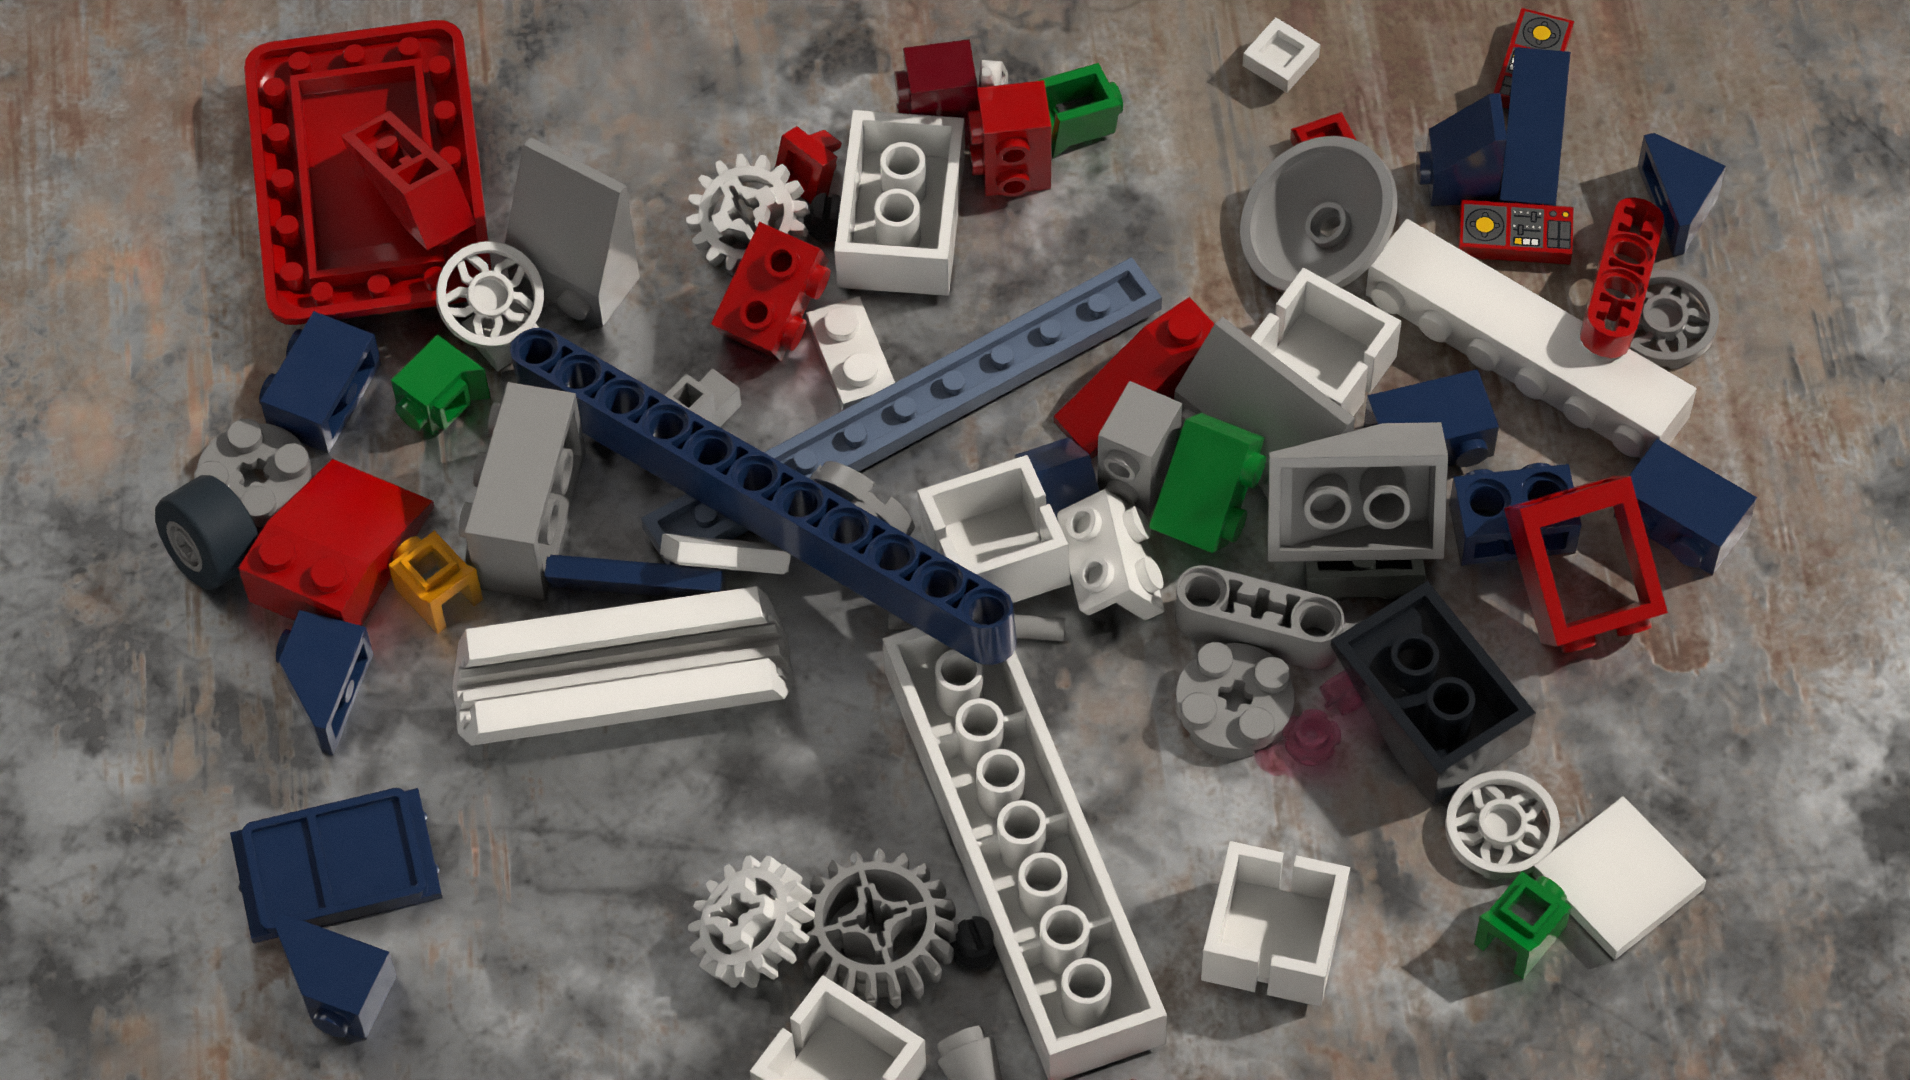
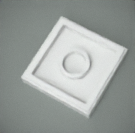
(1620, 877)

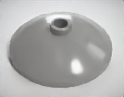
(1308, 196)

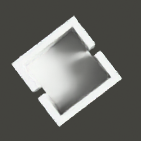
(1331, 339)
(995, 527)
(1271, 931)
(841, 1041)

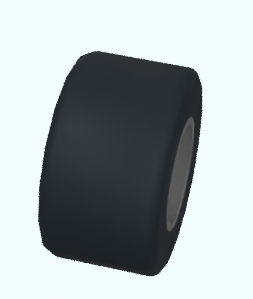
(205, 530)

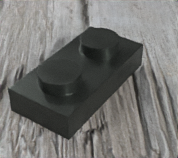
(1363, 578)

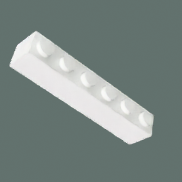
(1526, 341)

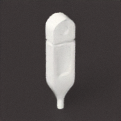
(992, 73)

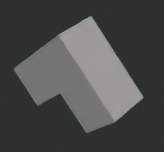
(710, 398)

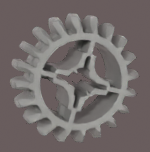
(919, 912)

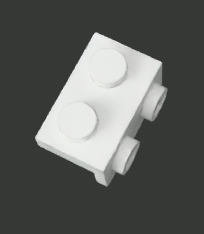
(1111, 556)

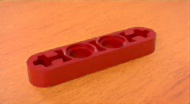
(1622, 276)

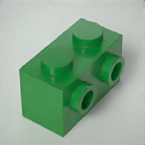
(1208, 483)

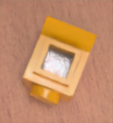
(430, 574)

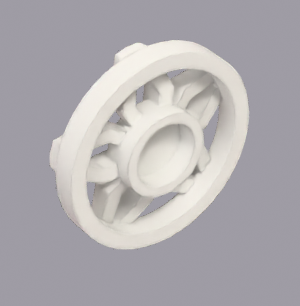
(489, 294)
(1501, 824)

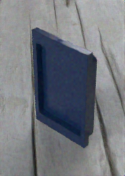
(336, 861)

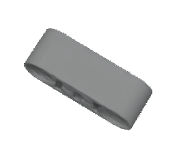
(1255, 598)

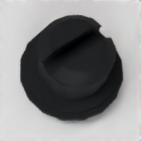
(823, 217)
(974, 944)

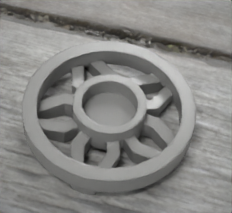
(1667, 318)

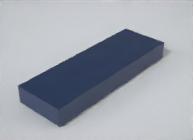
(1535, 126)
(632, 577)

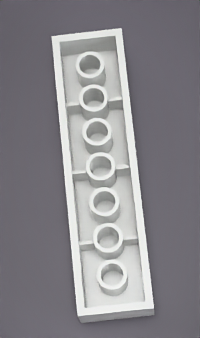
(1027, 855)

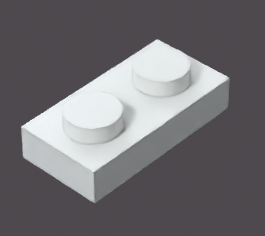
(849, 351)

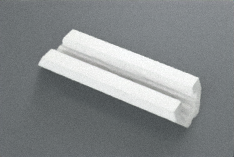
(620, 665)

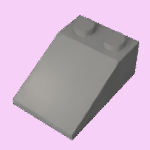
(574, 232)
(1360, 496)

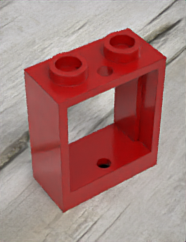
(1525, 524)

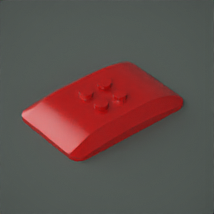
(320, 219)

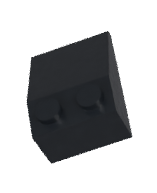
(1434, 692)

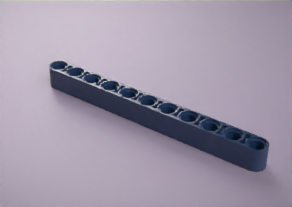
(774, 500)

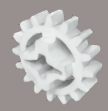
(728, 224)
(751, 921)

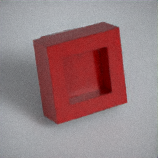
(809, 160)

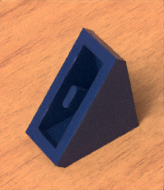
(1680, 185)
(1063, 472)

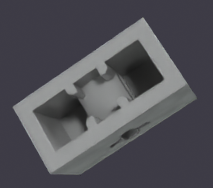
(1138, 446)

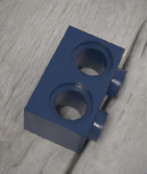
(1489, 538)

